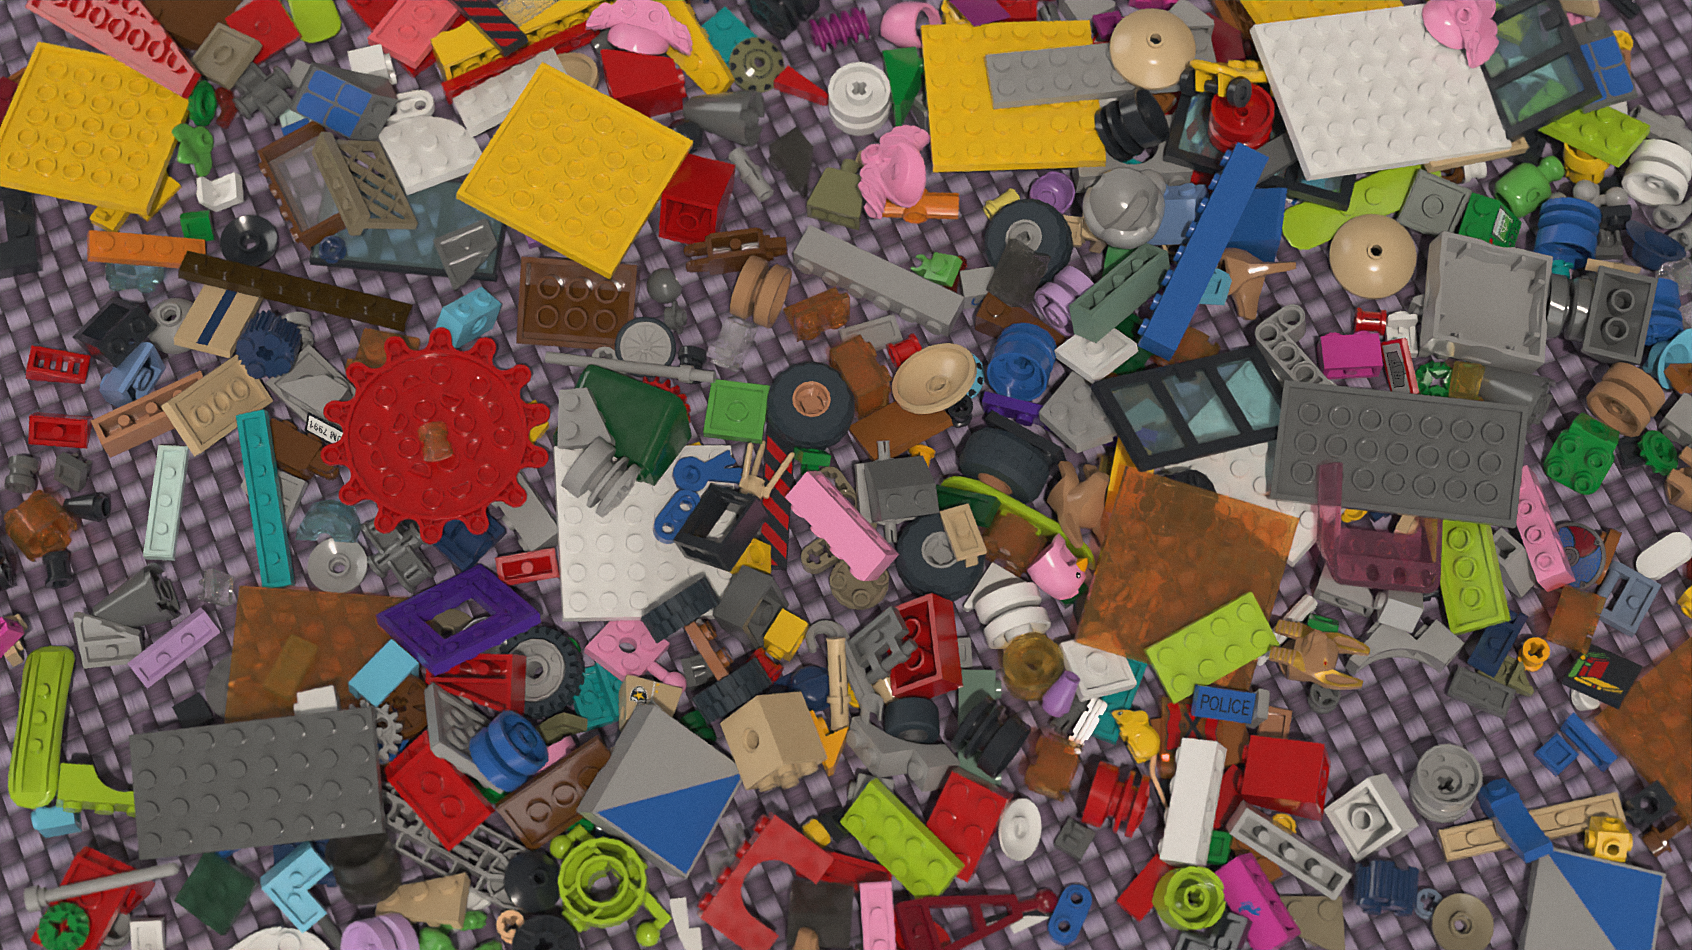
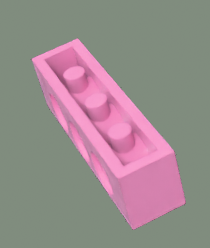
(1541, 535)

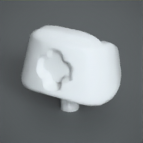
(1583, 702)

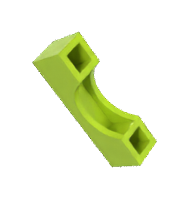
(82, 789)

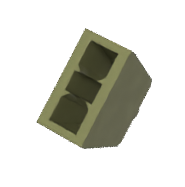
(838, 196)

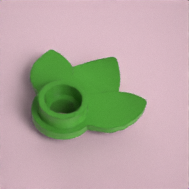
(194, 147)

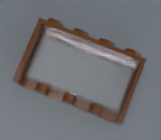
(301, 185)

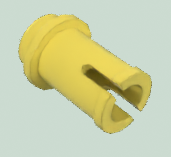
(993, 207)

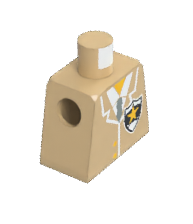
(640, 691)

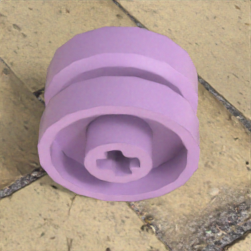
(1055, 298)
(381, 933)

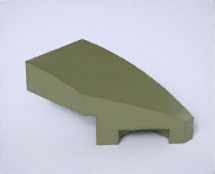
(1512, 675)
(561, 725)

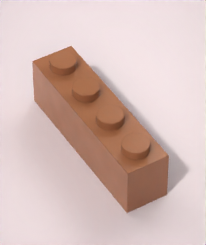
(139, 419)

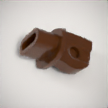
(1658, 842)

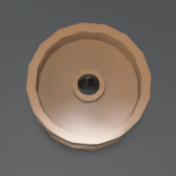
(760, 291)
(1626, 399)

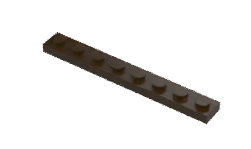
(295, 291)

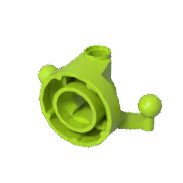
(593, 861)

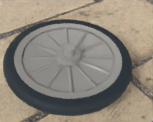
(645, 342)

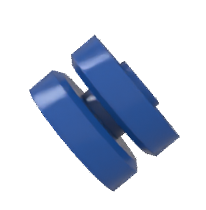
(508, 751)

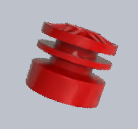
(1116, 799)

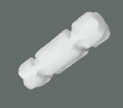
(1088, 721)

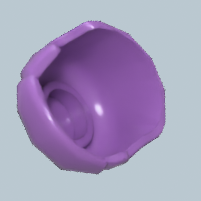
(1055, 190)

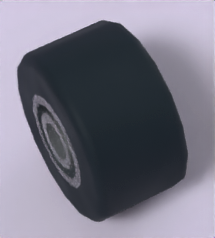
(913, 720)

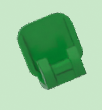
(1582, 454)

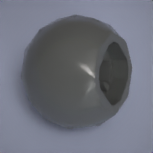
(663, 286)

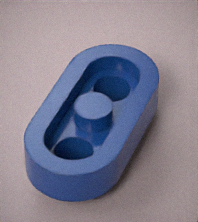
(674, 516)
(1069, 913)

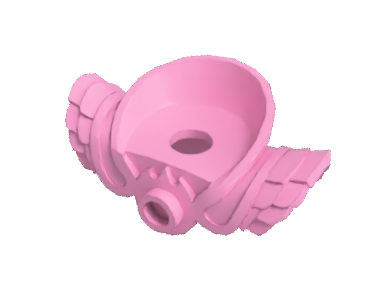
(1463, 26)
(641, 27)
(894, 170)

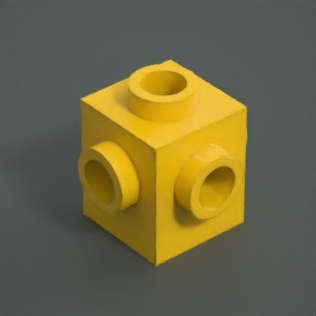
(1608, 838)

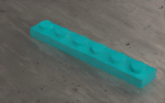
(265, 499)

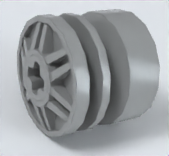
(600, 476)
(1447, 767)

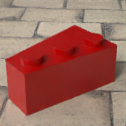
(488, 680)

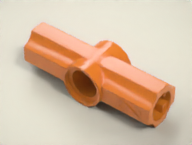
(930, 206)

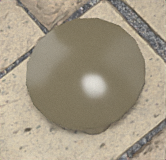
(856, 593)

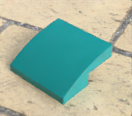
(598, 697)

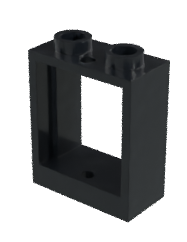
(124, 322)
(724, 556)

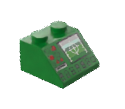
(1489, 221)

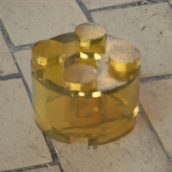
(1036, 650)

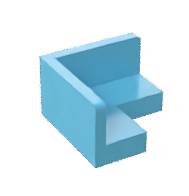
(383, 674)
(289, 884)

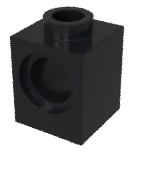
(1657, 797)

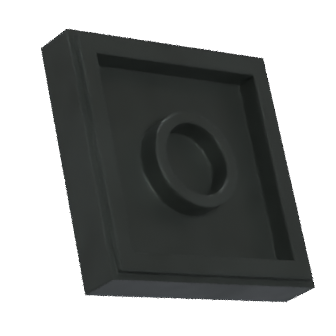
(1433, 204)

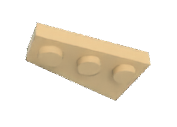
(430, 901)

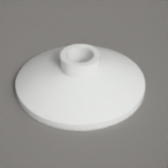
(1020, 829)

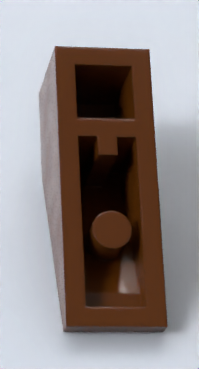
(996, 316)

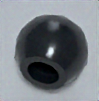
(690, 130)

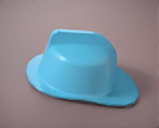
(1669, 352)

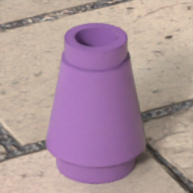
(1060, 695)

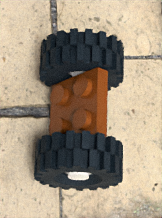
(730, 688)

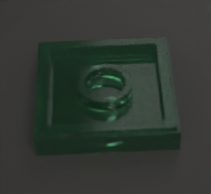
(216, 892)

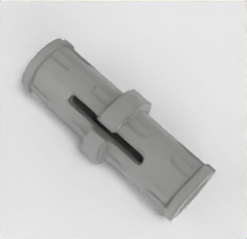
(751, 174)

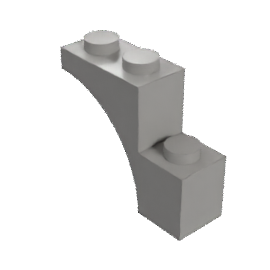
(1430, 645)
(889, 756)

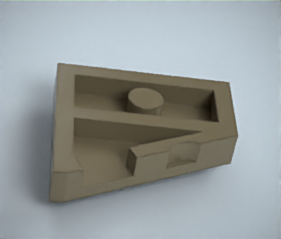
(1318, 920)

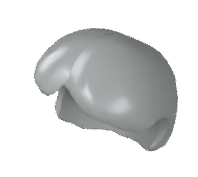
(1125, 206)

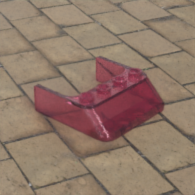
(1375, 557)

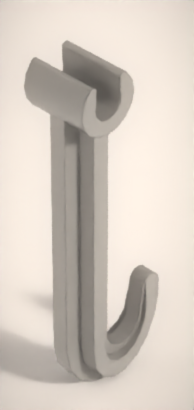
(861, 687)

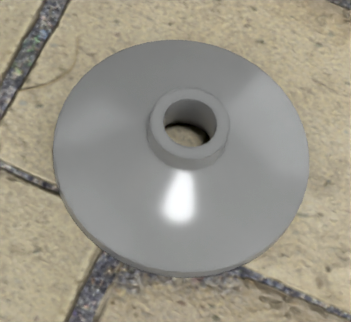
(331, 554)

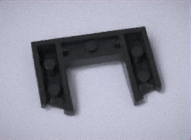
(22, 250)

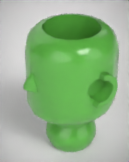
(1528, 185)

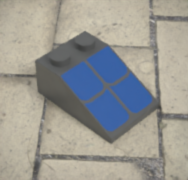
(1606, 63)
(345, 101)

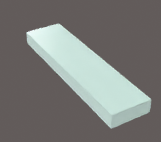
(166, 502)

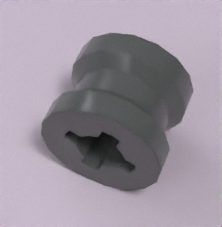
(1317, 704)

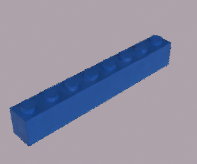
(1202, 252)

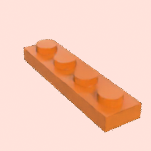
(140, 248)

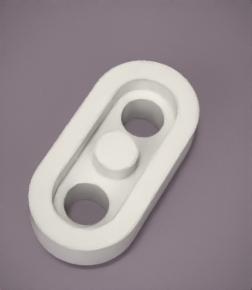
(407, 106)

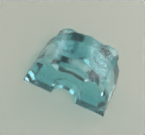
(133, 277)
(330, 518)

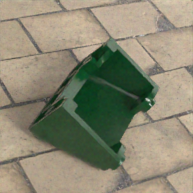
(643, 419)

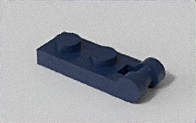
(1496, 644)

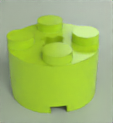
(1206, 897)

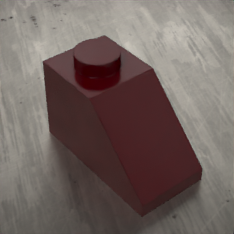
(1229, 42)

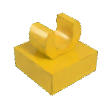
(108, 219)

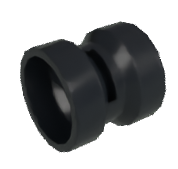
(694, 357)

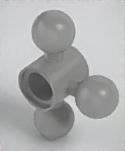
(1590, 192)

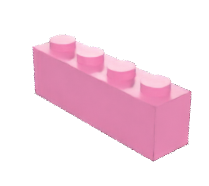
(841, 526)

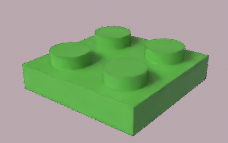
(736, 411)

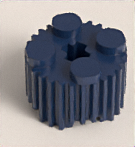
(268, 345)
(1386, 888)

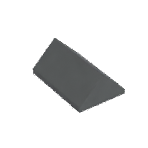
(1619, 316)

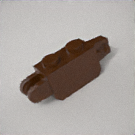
(731, 250)
(299, 453)

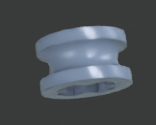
(1424, 894)

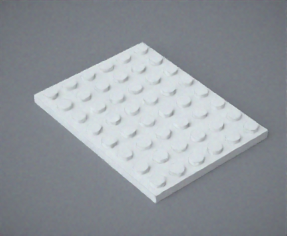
(1375, 92)

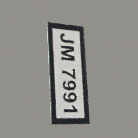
(322, 429)

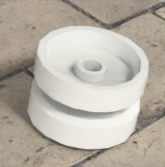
(859, 98)
(1658, 173)
(1011, 613)

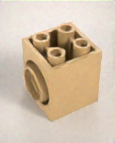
(774, 741)

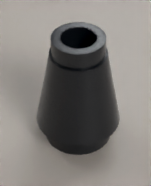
(89, 507)

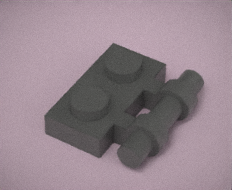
(878, 637)

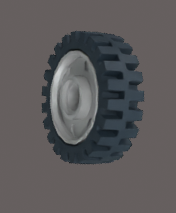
(560, 670)

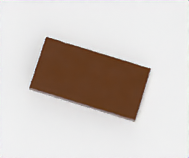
(550, 799)

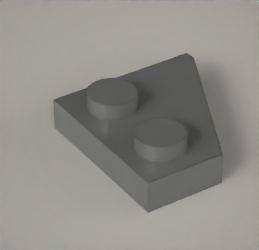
(465, 251)

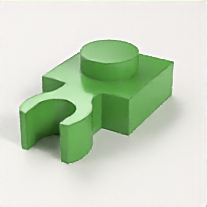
(940, 269)

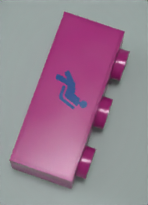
(1253, 897)

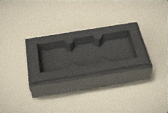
(1481, 692)

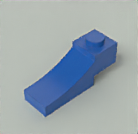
(1513, 821)

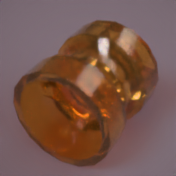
(435, 441)

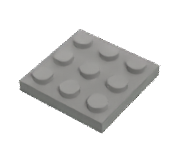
(451, 728)

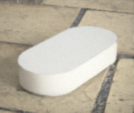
(1665, 556)

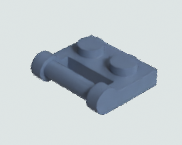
(1633, 600)

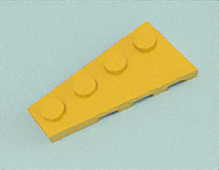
(704, 64)

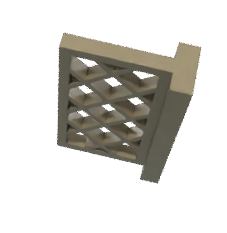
(345, 187)

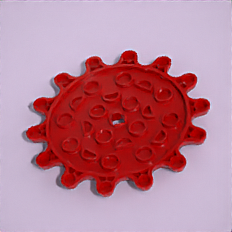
(483, 421)

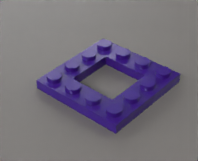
(408, 627)

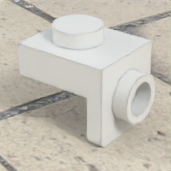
(221, 192)
(1402, 325)
(147, 934)

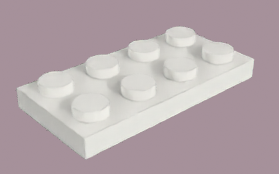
(492, 100)

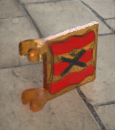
(1179, 724)

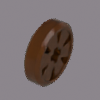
(415, 716)

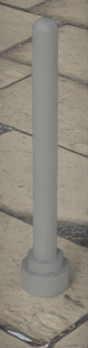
(37, 898)

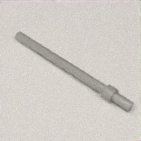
(684, 373)

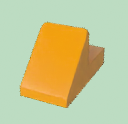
(832, 744)

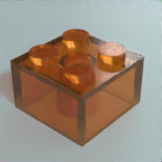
(862, 374)

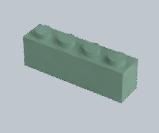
(1119, 292)
(976, 686)

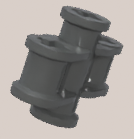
(262, 93)
(400, 554)

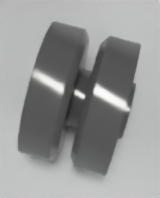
(1568, 307)

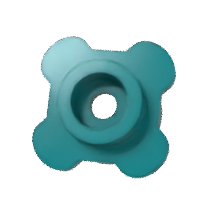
(1561, 267)

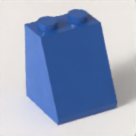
(1261, 224)

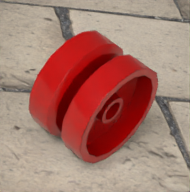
(1245, 125)

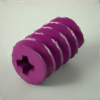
(839, 28)

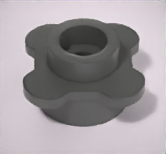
(675, 317)

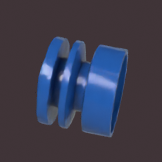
(1568, 230)
(1665, 317)
(1022, 362)

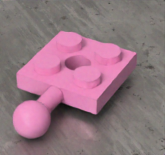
(606, 652)

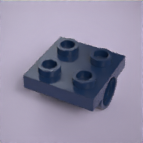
(465, 548)

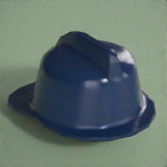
(1652, 247)
(811, 681)

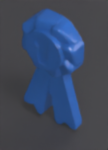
(694, 474)

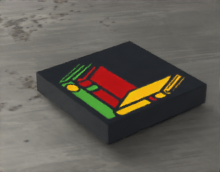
(1602, 676)

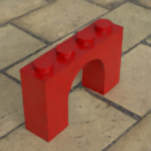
(771, 841)

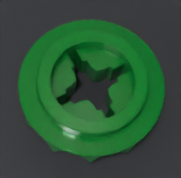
(202, 103)
(1436, 370)
(1658, 452)
(76, 921)

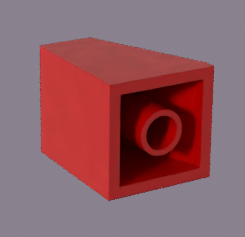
(644, 81)
(696, 199)
(1286, 776)

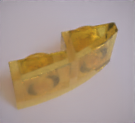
(1466, 380)

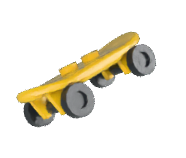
(1233, 79)

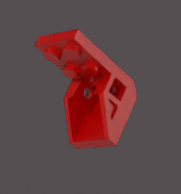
(438, 792)
(99, 906)

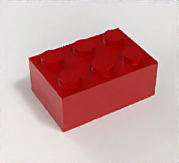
(936, 661)
(968, 818)

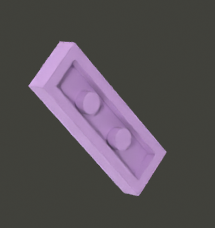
(173, 647)

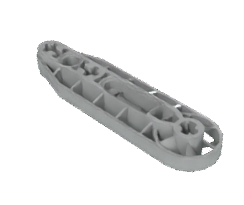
(423, 837)

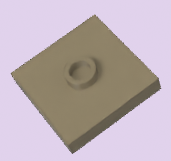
(225, 55)

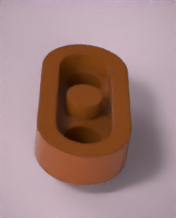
(1610, 542)

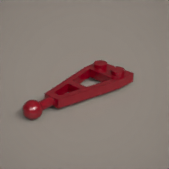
(920, 932)

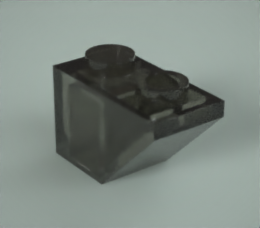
(795, 159)

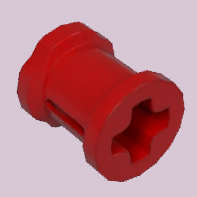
(1370, 321)
(903, 350)
(773, 671)

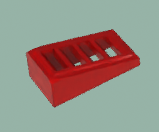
(38, 353)

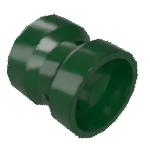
(696, 723)

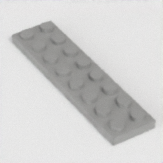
(1065, 74)

